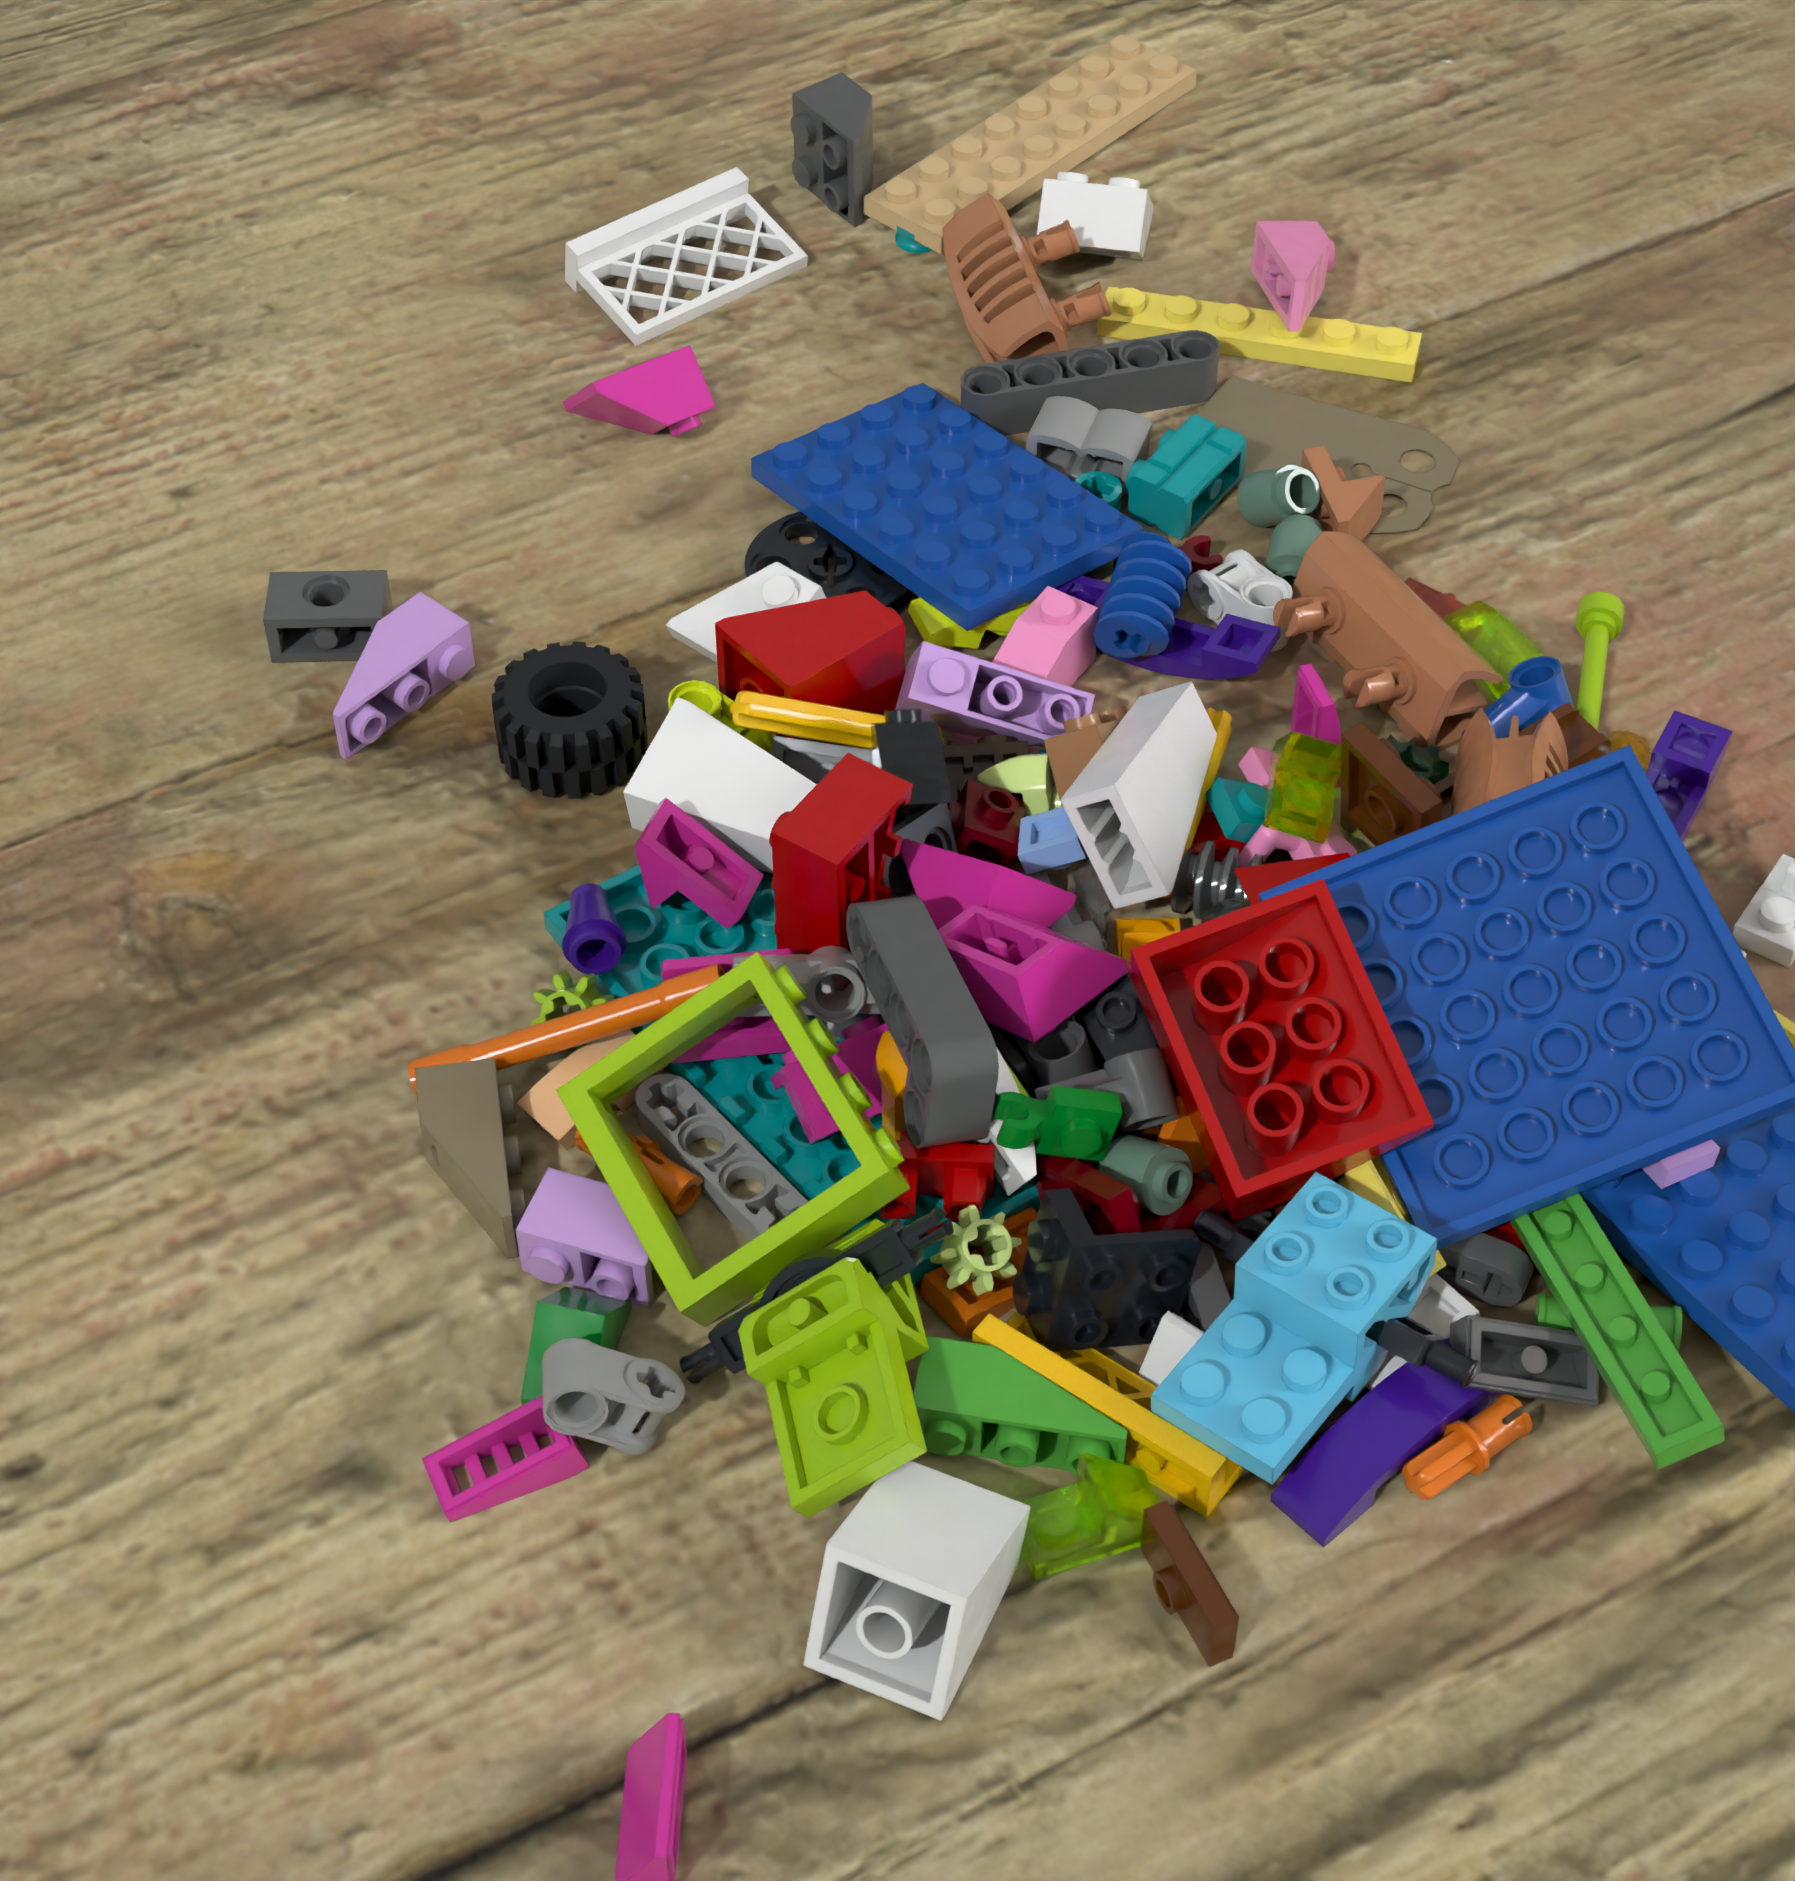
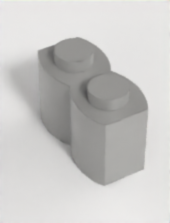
(1083, 439)

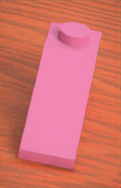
(1292, 266)
(1049, 641)

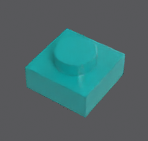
(1237, 807)

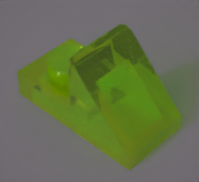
(1302, 786)
(1088, 1518)

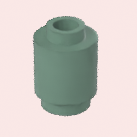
(1277, 493)
(1289, 544)
(1153, 1170)

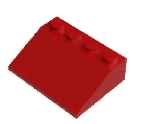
(1277, 1046)

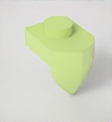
(1025, 775)

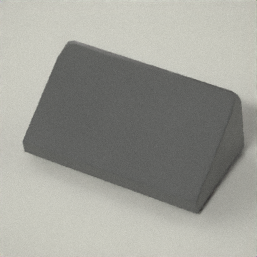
(1527, 1360)

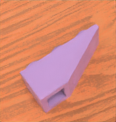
(402, 666)
(987, 698)

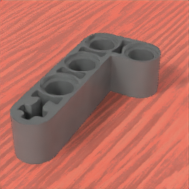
(930, 1019)

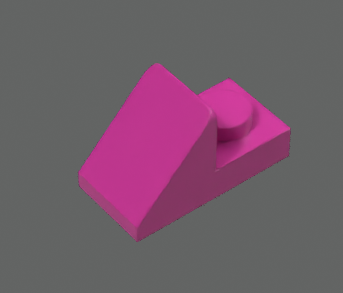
(687, 858)

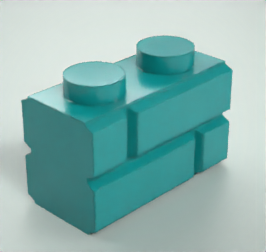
(1186, 475)

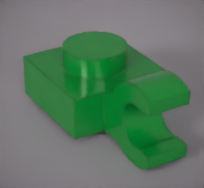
(1065, 1125)

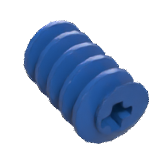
(1142, 597)

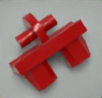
(955, 1171)

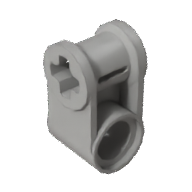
(602, 1394)

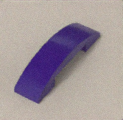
(1195, 650)
(1685, 766)
(1369, 1445)

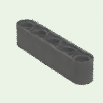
(1119, 375)

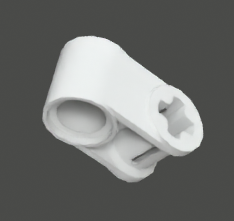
(1239, 589)

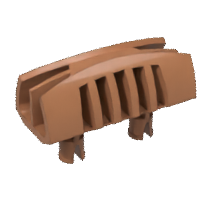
(999, 284)
(1385, 640)
(1499, 766)

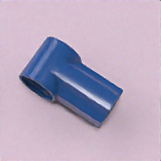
(1535, 690)

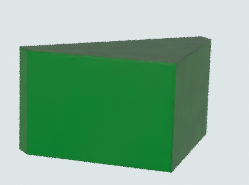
(571, 1315)

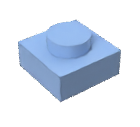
(1048, 842)

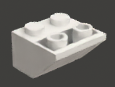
(1105, 218)

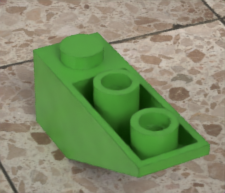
(997, 1408)

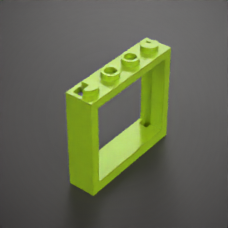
(809, 1228)

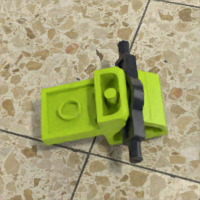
(833, 1358)

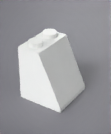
(914, 1586)

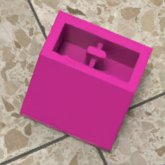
(1024, 972)

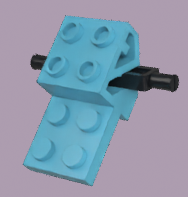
(1306, 1325)

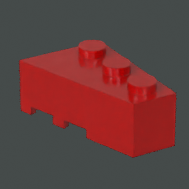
(834, 853)

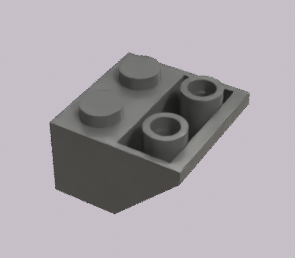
(834, 144)

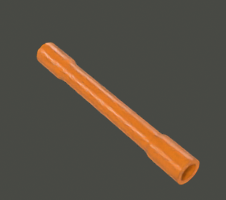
(578, 1026)

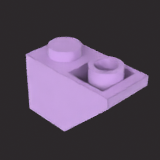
(583, 1239)

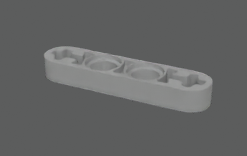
(733, 1162)

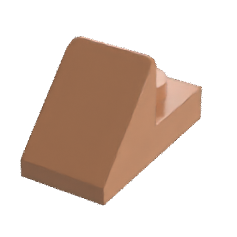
(1343, 505)

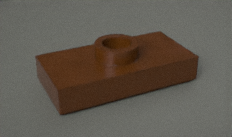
(1188, 1584)

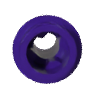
(592, 932)

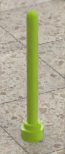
(1598, 622)

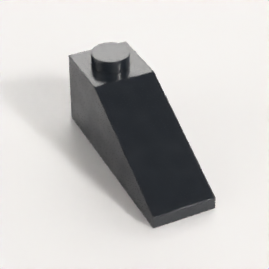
(913, 752)

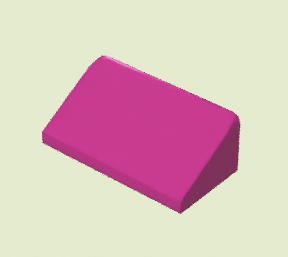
(653, 1803)

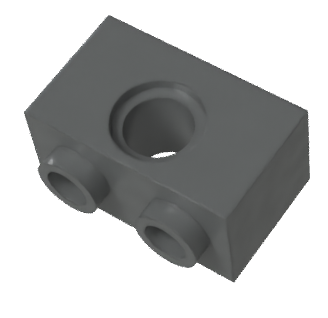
(324, 614)

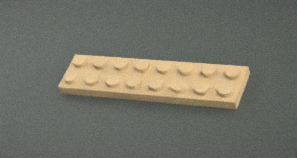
(1033, 138)

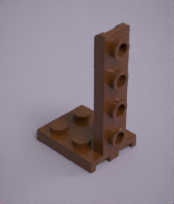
(1391, 801)

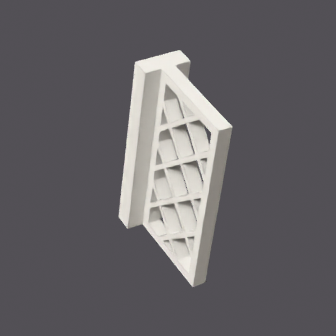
(663, 232)

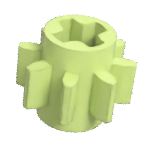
(978, 1232)

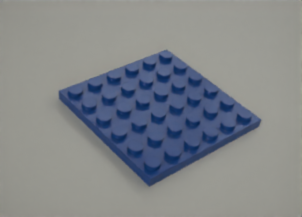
(1555, 996)

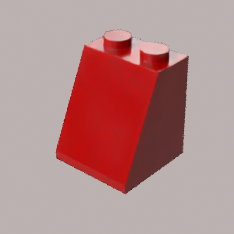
(816, 651)

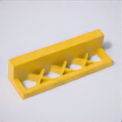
(1165, 1453)

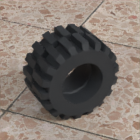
(570, 719)

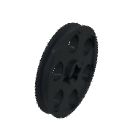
(851, 570)

